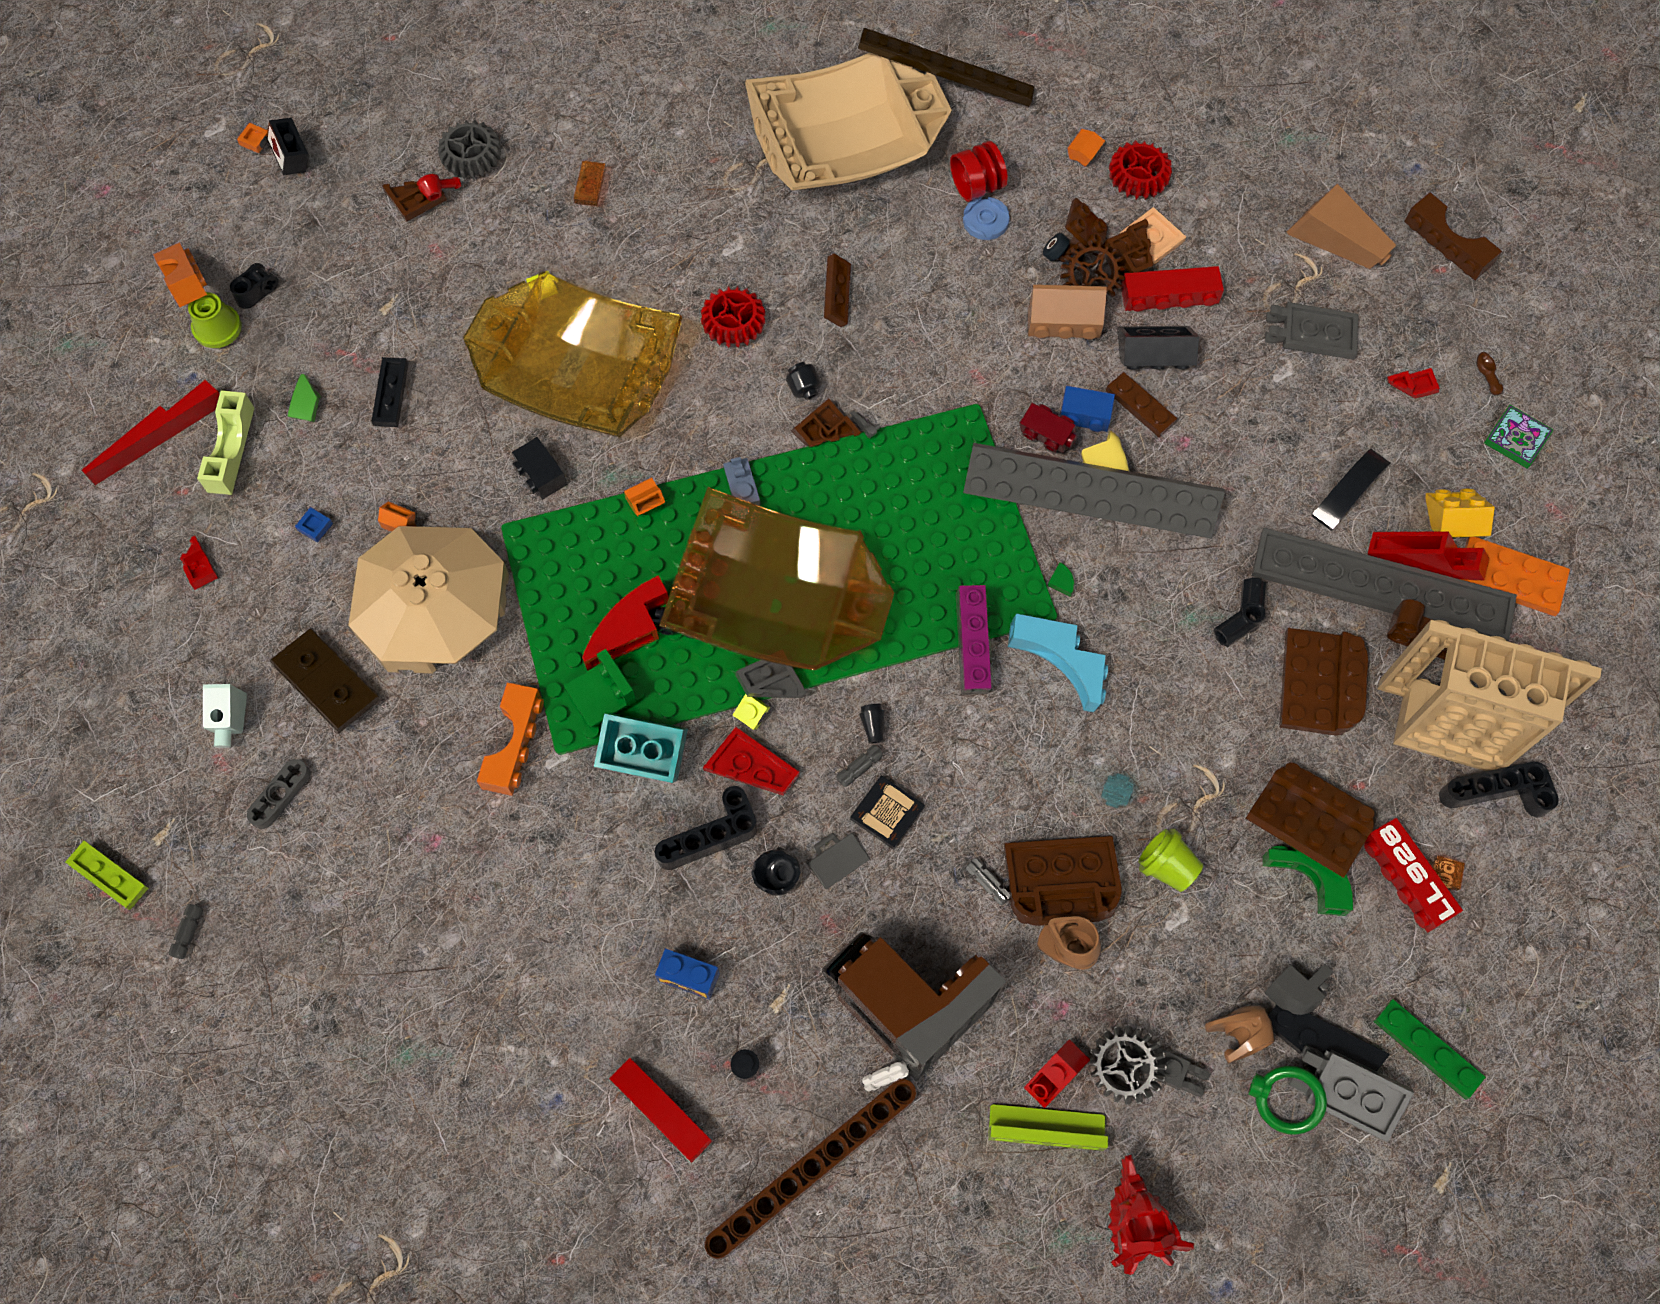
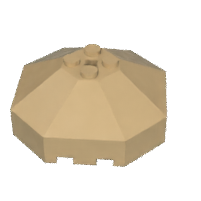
(431, 623)

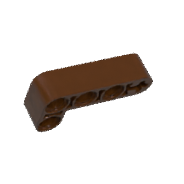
(1408, 623)

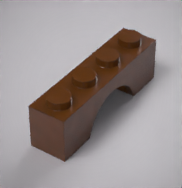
(1469, 254)

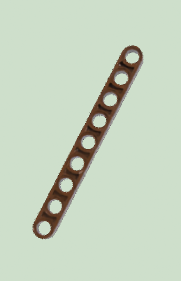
(805, 1182)

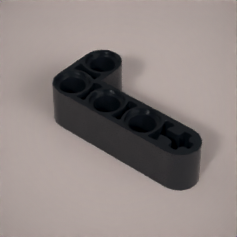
(1496, 789)
(704, 833)

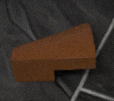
(1133, 248)
(824, 425)

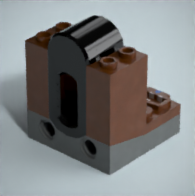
(902, 1008)

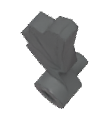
(868, 429)

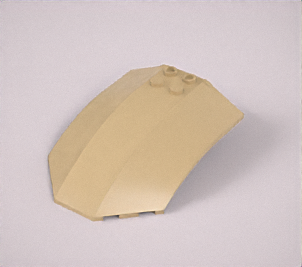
(846, 120)

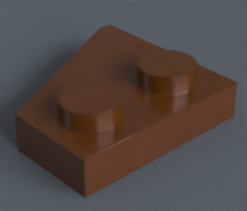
(410, 200)

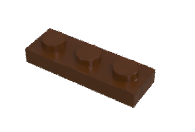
(837, 290)
(1141, 404)

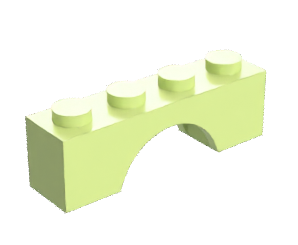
(221, 468)

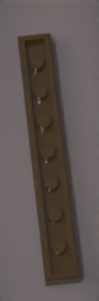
(946, 67)

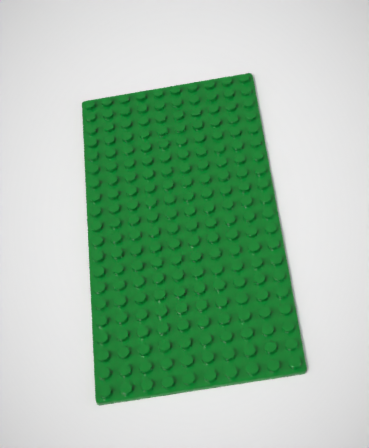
(892, 487)

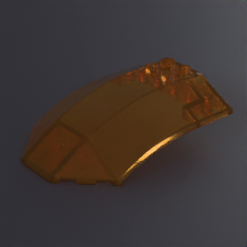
(776, 586)

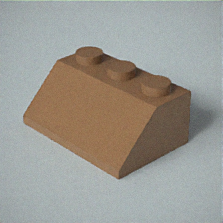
(1066, 311)

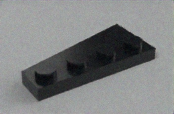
(1310, 1030)

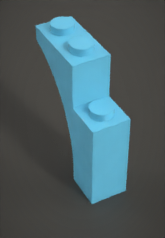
(1059, 646)

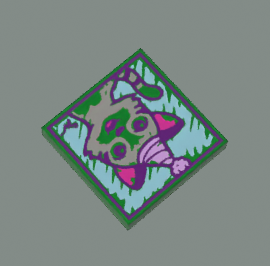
(1518, 436)

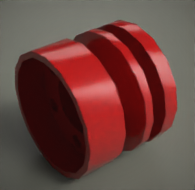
(978, 171)

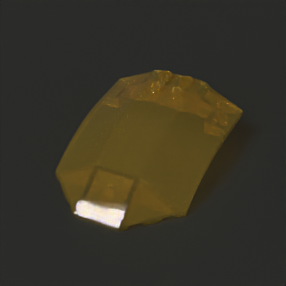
(572, 353)

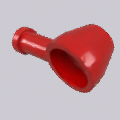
(432, 185)

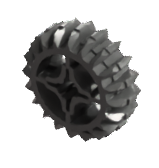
(474, 145)
(1130, 1077)

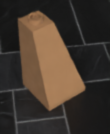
(1343, 229)

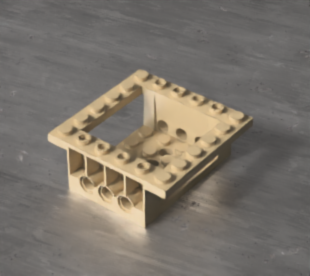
(1480, 723)

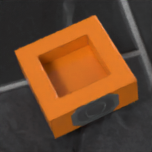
(253, 138)

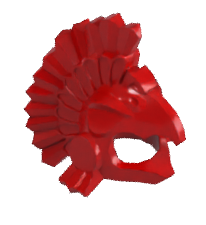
(1141, 1223)

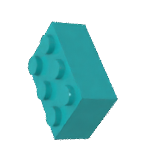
(640, 747)

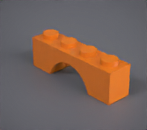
(181, 274)
(502, 770)

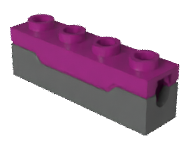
(973, 640)

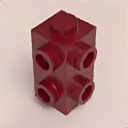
(1053, 431)

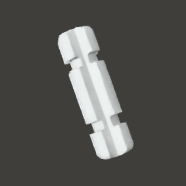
(885, 1076)

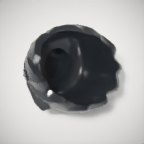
(776, 872)

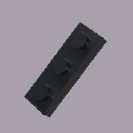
(389, 392)

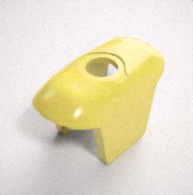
(1106, 454)

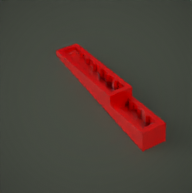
(153, 431)

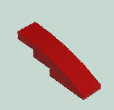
(660, 1110)

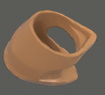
(1071, 943)
(1249, 1026)

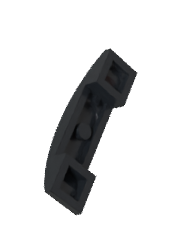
(1350, 489)

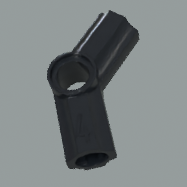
(1239, 624)

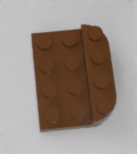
(1323, 682)
(1313, 817)
(1063, 879)

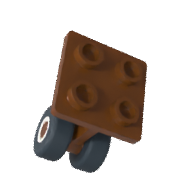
(1083, 226)

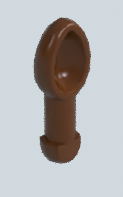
(1487, 367)

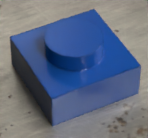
(313, 524)

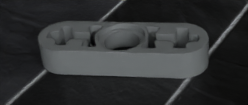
(280, 805)

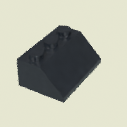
(1158, 346)

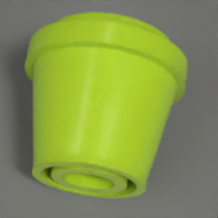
(213, 321)
(1170, 860)

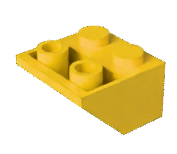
(1460, 512)

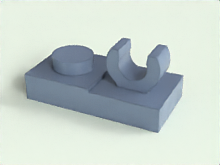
(741, 480)

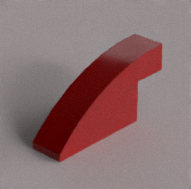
(1430, 552)
(627, 623)

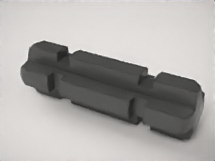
(859, 766)
(988, 881)
(185, 931)

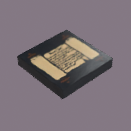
(887, 812)

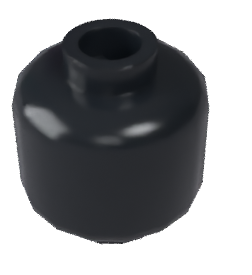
(803, 380)

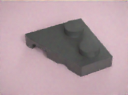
(770, 680)

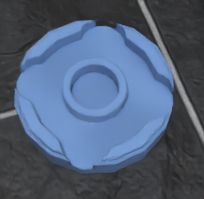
(986, 218)

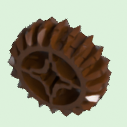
(1082, 266)

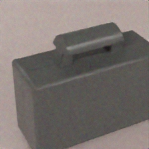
(838, 859)

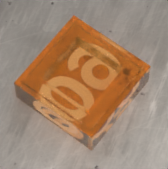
(1449, 872)

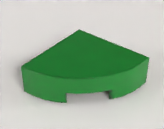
(1062, 580)

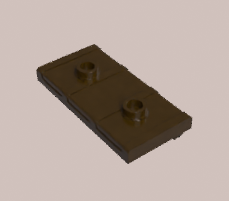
(324, 680)

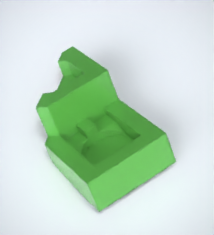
(304, 400)

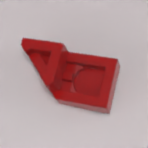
(1415, 384)
(197, 565)

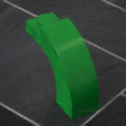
(1332, 890)

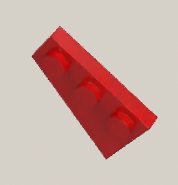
(751, 763)

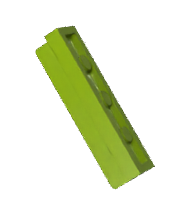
(1047, 1127)

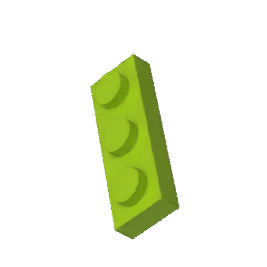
(106, 875)

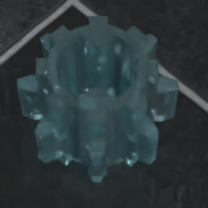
(1117, 790)

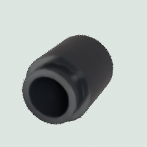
(745, 1065)

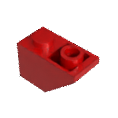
(1057, 1073)

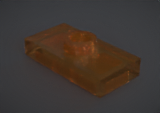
(589, 183)

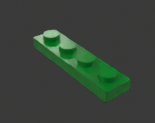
(1429, 1049)

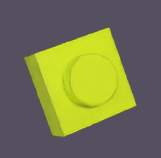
(751, 711)

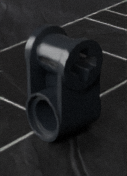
(252, 286)

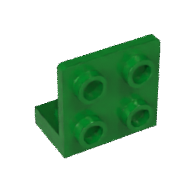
(600, 690)

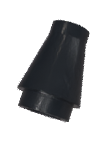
(873, 722)

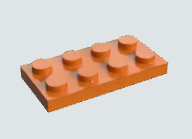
(1534, 580)

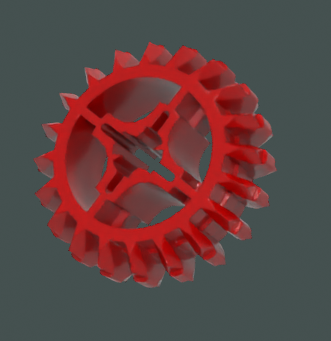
(1138, 177)
(729, 325)

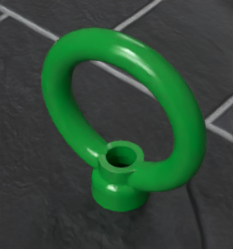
(1261, 1088)

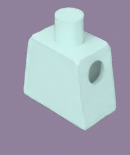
(223, 712)

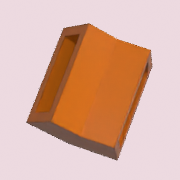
(1085, 146)
(644, 496)
(393, 516)

